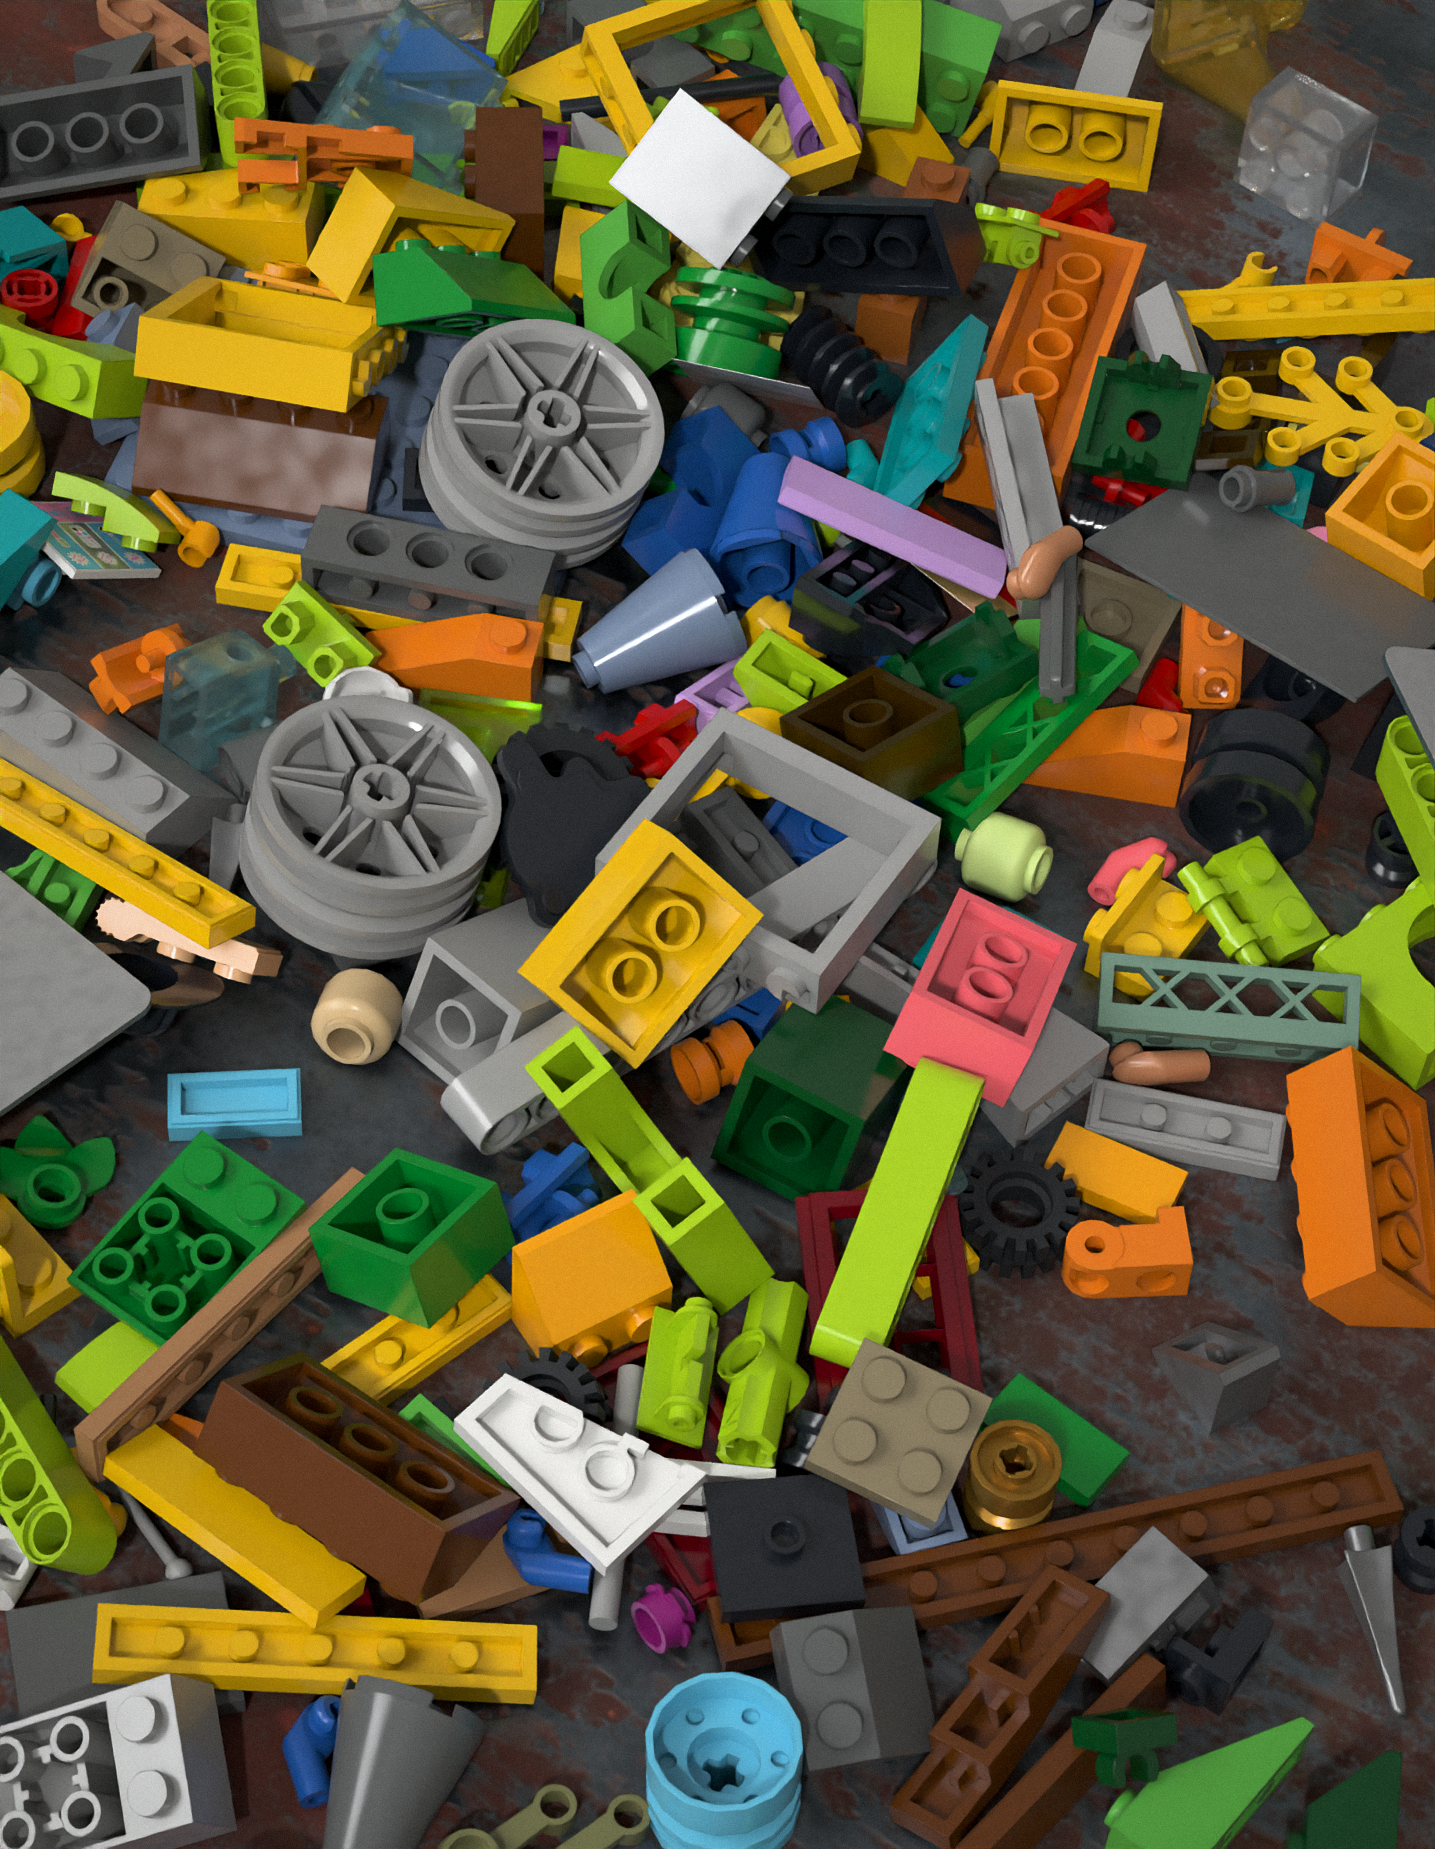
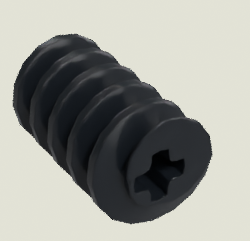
(839, 368)

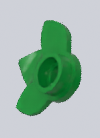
(48, 1166)

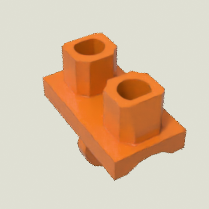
(1346, 257)
(1208, 663)
(135, 670)

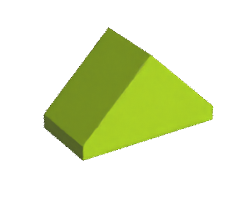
(781, 674)

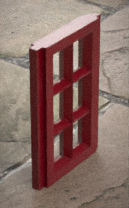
(945, 1268)

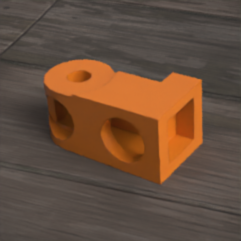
(1129, 1258)

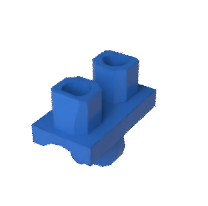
(553, 1192)

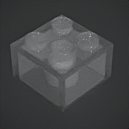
(1305, 148)

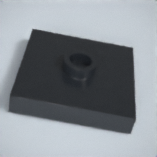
(782, 1548)

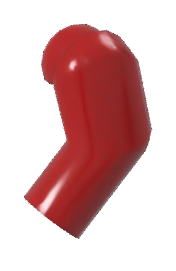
(1159, 688)

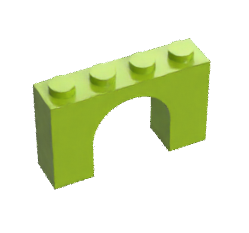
(1394, 996)
(635, 1155)

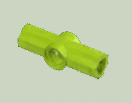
(763, 1375)

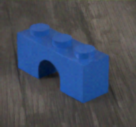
(701, 455)

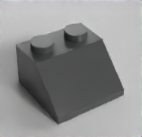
(855, 1687)

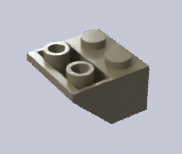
(139, 263)

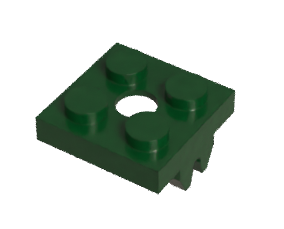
(1138, 386)
(976, 646)

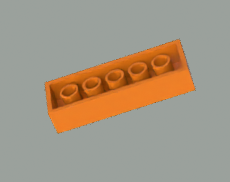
(1049, 342)

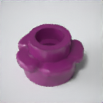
(663, 1618)

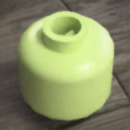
(1004, 857)

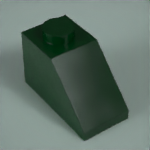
(1356, 1812)

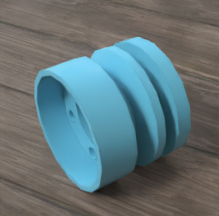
(723, 1765)

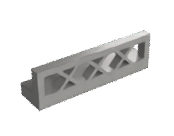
(1017, 475)

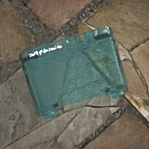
(419, 82)

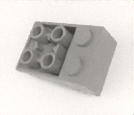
(118, 1771)

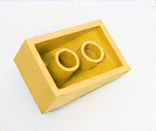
(389, 208)

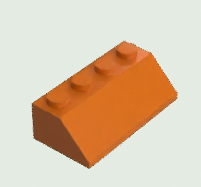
(1363, 1192)

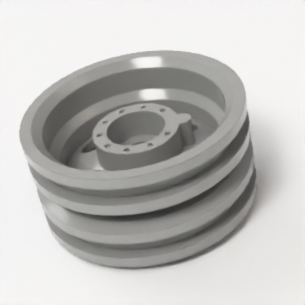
(519, 402)
(381, 795)

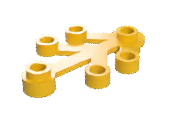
(1325, 415)

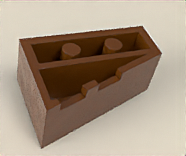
(510, 176)

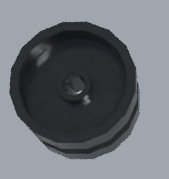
(1255, 778)

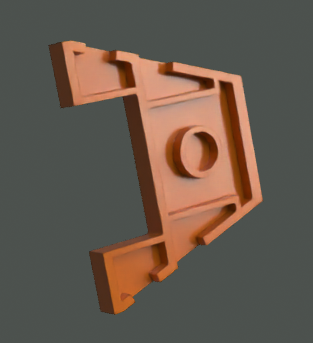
(322, 150)

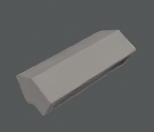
(1165, 328)

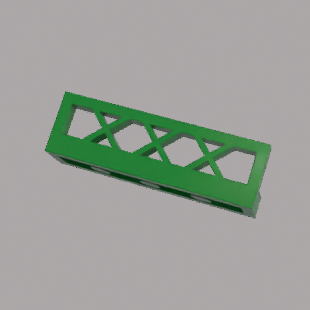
(1025, 737)

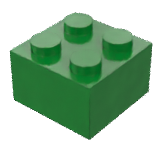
(412, 1237)

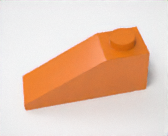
(465, 655)
(1121, 755)

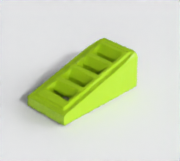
(511, 32)

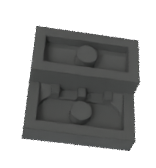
(732, 841)

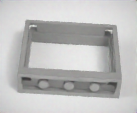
(826, 794)

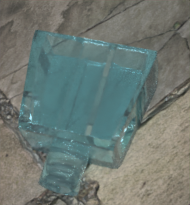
(219, 694)

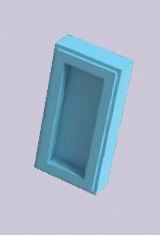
(235, 1104)

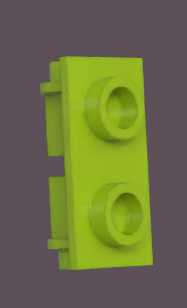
(1011, 235)
(679, 1372)

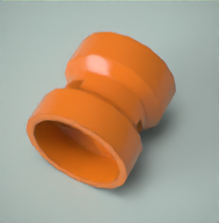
(711, 1062)

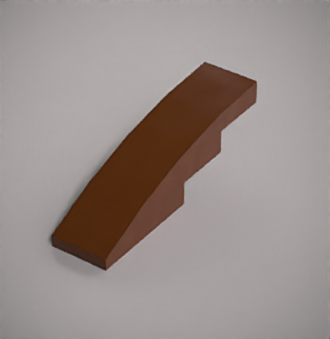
(1002, 1708)

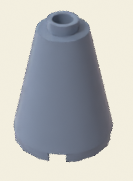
(662, 629)

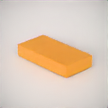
(1116, 1175)

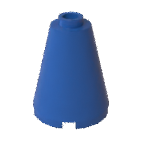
(762, 541)

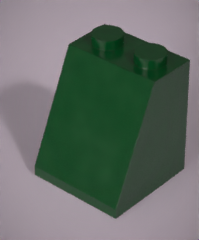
(812, 1100)

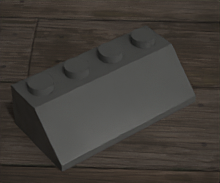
(103, 133)

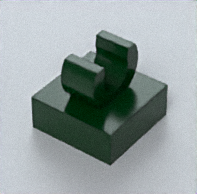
(1123, 1736)

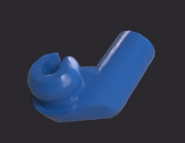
(537, 1558)
(308, 1748)

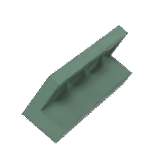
(1225, 1033)

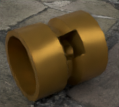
(1010, 1478)

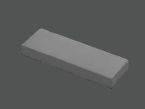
(1188, 1128)

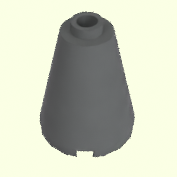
(393, 1764)

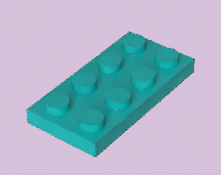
(932, 417)

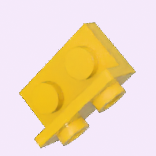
(1146, 921)

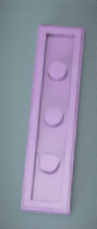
(893, 527)

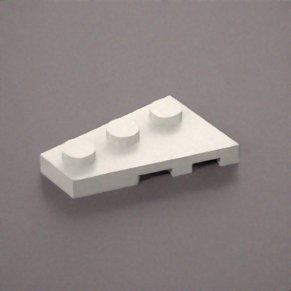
(580, 1477)

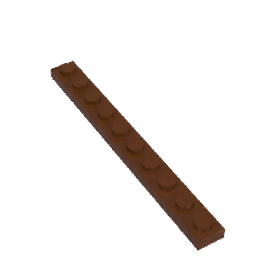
(1205, 1524)

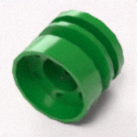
(729, 320)

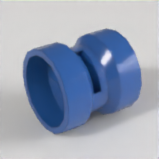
(816, 443)

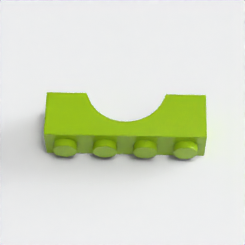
(70, 373)

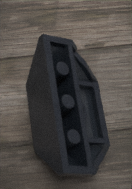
(865, 604)

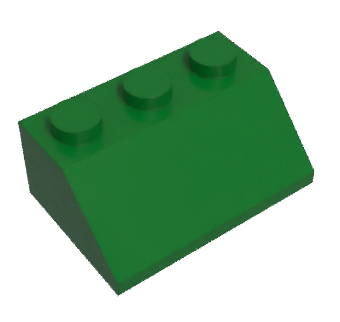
(457, 291)

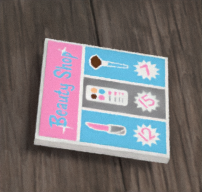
(87, 551)

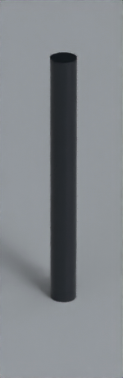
(702, 92)

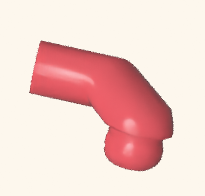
(1120, 861)

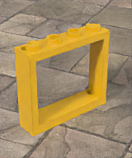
(632, 119)
(267, 344)

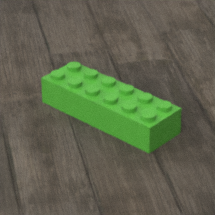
(952, 55)

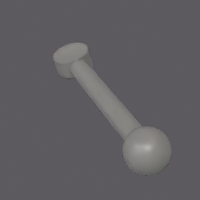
(175, 1566)

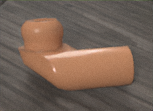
(1042, 562)
(1157, 1067)

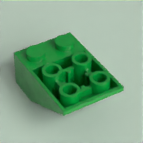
(185, 1239)

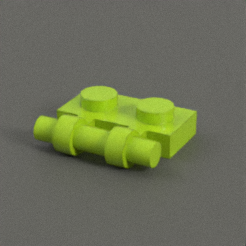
(1263, 899)

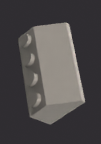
(104, 761)

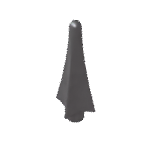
(224, 859)
(1370, 1587)

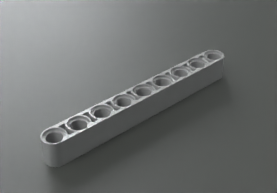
(501, 1102)

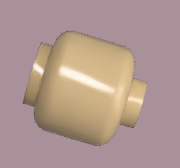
(357, 1016)

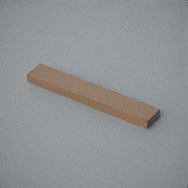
(207, 1338)

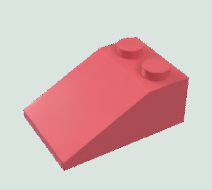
(982, 994)

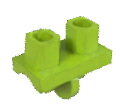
(318, 634)

